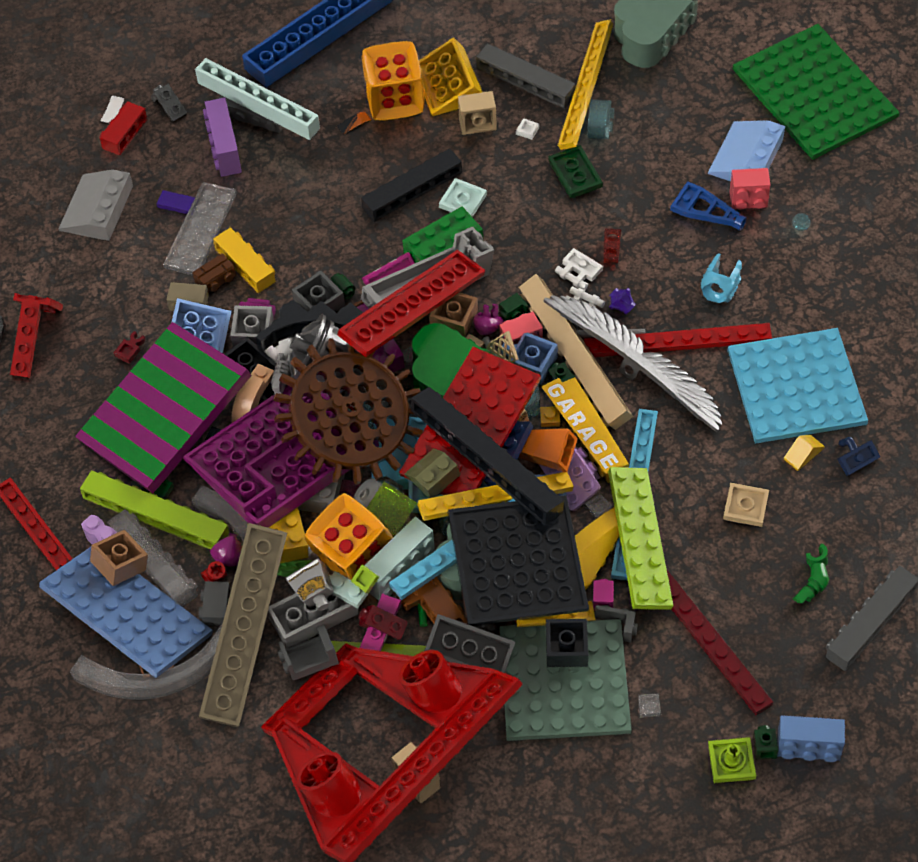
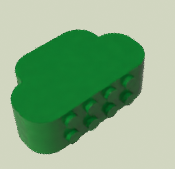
(438, 356)

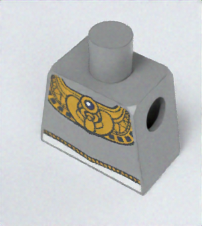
(312, 584)

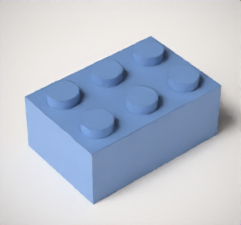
(810, 738)

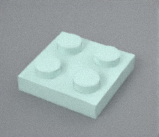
(463, 194)

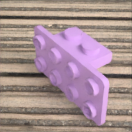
(583, 478)

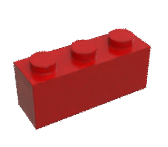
(123, 128)

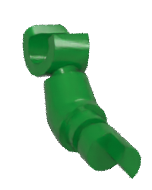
(818, 578)

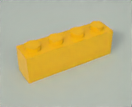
(245, 260)

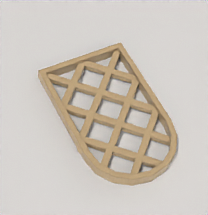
(508, 341)

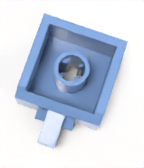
(535, 354)

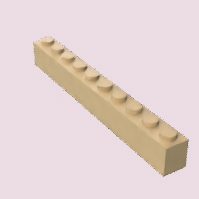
(577, 355)

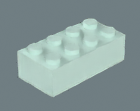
(400, 554)

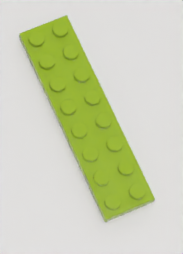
(640, 538)

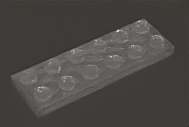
(200, 228)

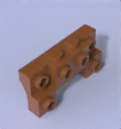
(434, 601)

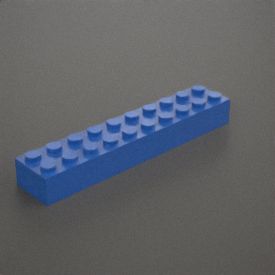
(306, 37)

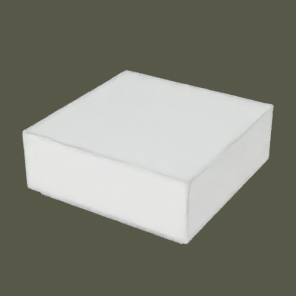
(527, 129)

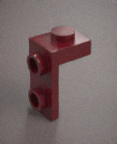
(382, 621)

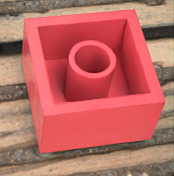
(749, 188)

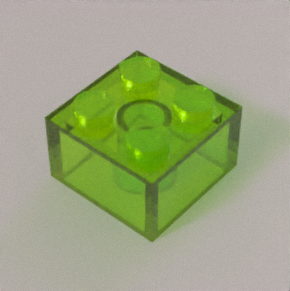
(391, 507)

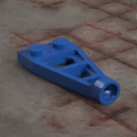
(689, 196)

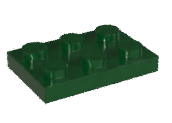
(575, 171)

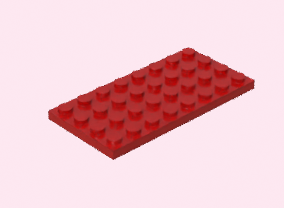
(490, 396)

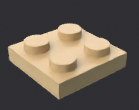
(746, 504)

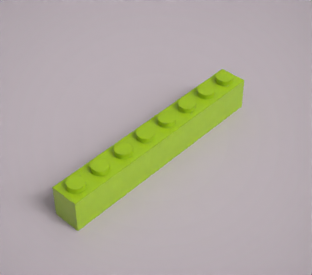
(154, 510)

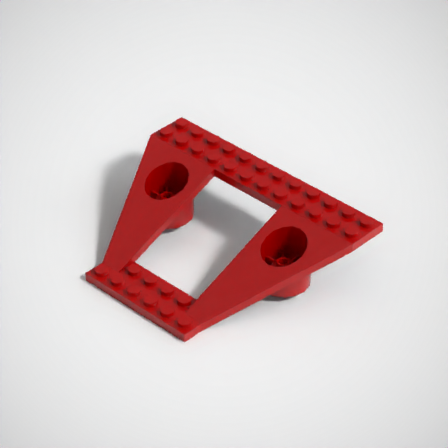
(341, 801)

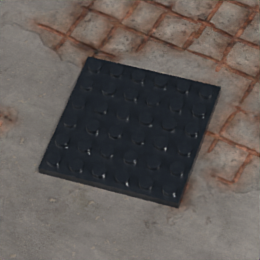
(515, 564)

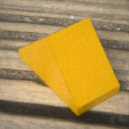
(803, 451)

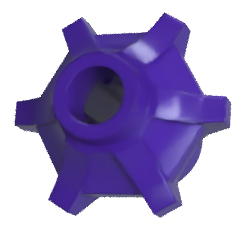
(622, 300)

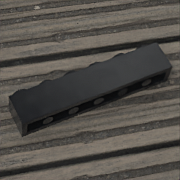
(411, 185)

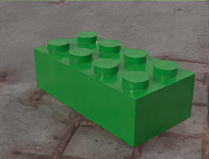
(439, 235)

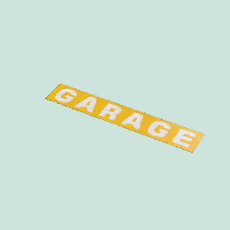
(582, 425)

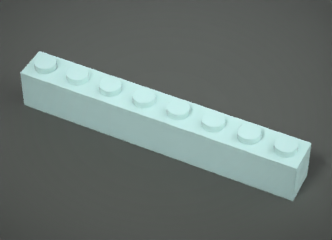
(257, 99)

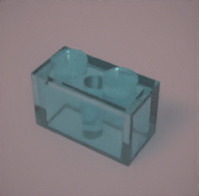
(599, 119)

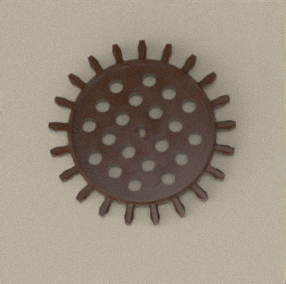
(325, 449)

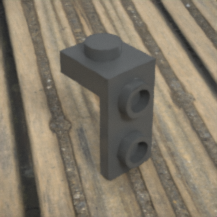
(169, 101)
(627, 616)

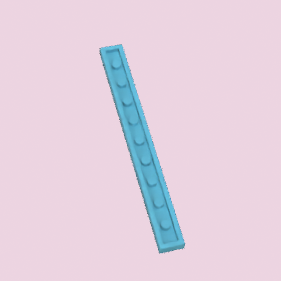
(639, 459)

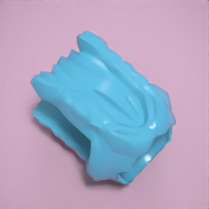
(727, 284)

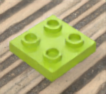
(731, 760)

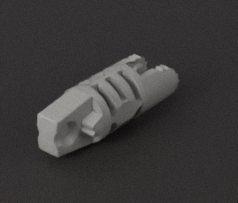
(281, 367)

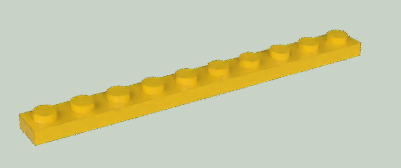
(585, 85)

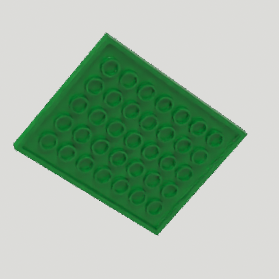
(815, 91)

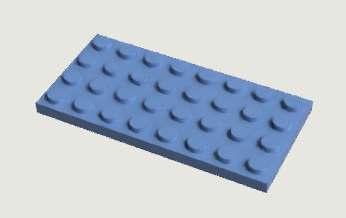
(128, 615)

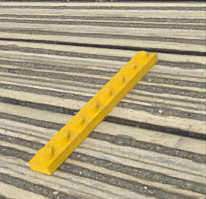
(438, 506)

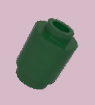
(344, 285)

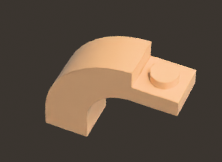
(251, 392)

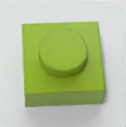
(365, 578)

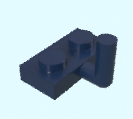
(858, 456)

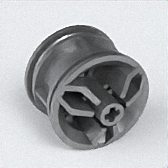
(317, 334)

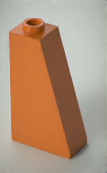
(550, 448)

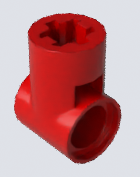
(214, 572)

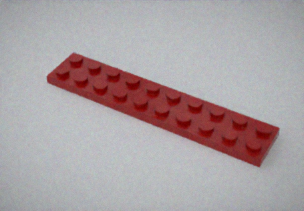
(410, 303)

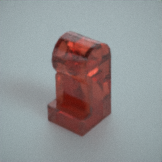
(612, 245)

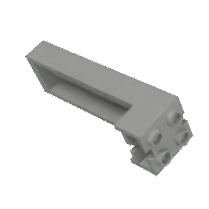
(467, 241)

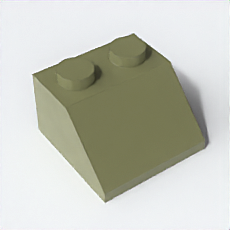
(433, 473)

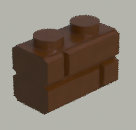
(215, 273)

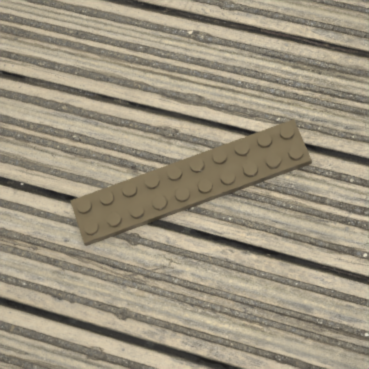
(243, 625)

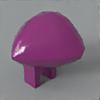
(487, 322)
(227, 550)

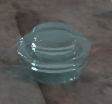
(801, 222)

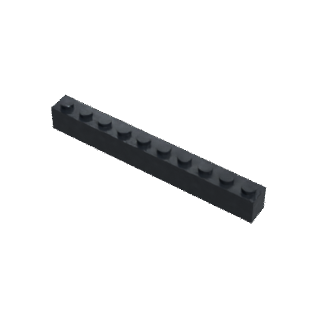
(487, 456)

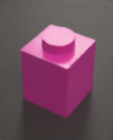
(603, 593)

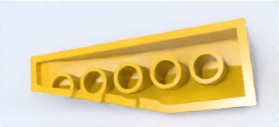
(595, 544)

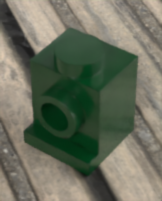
(512, 307)
(559, 371)
(763, 748)

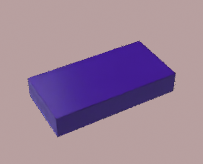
(175, 202)

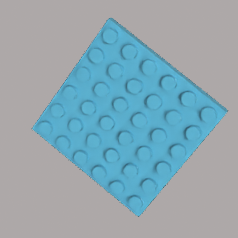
(797, 385)

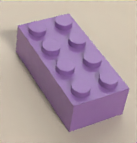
(221, 137)

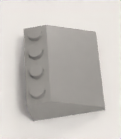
(97, 204)

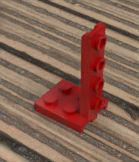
(28, 329)

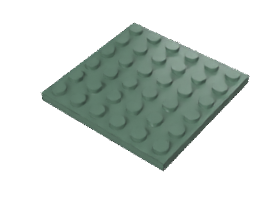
(567, 699)

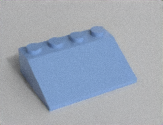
(747, 147)
(203, 321)

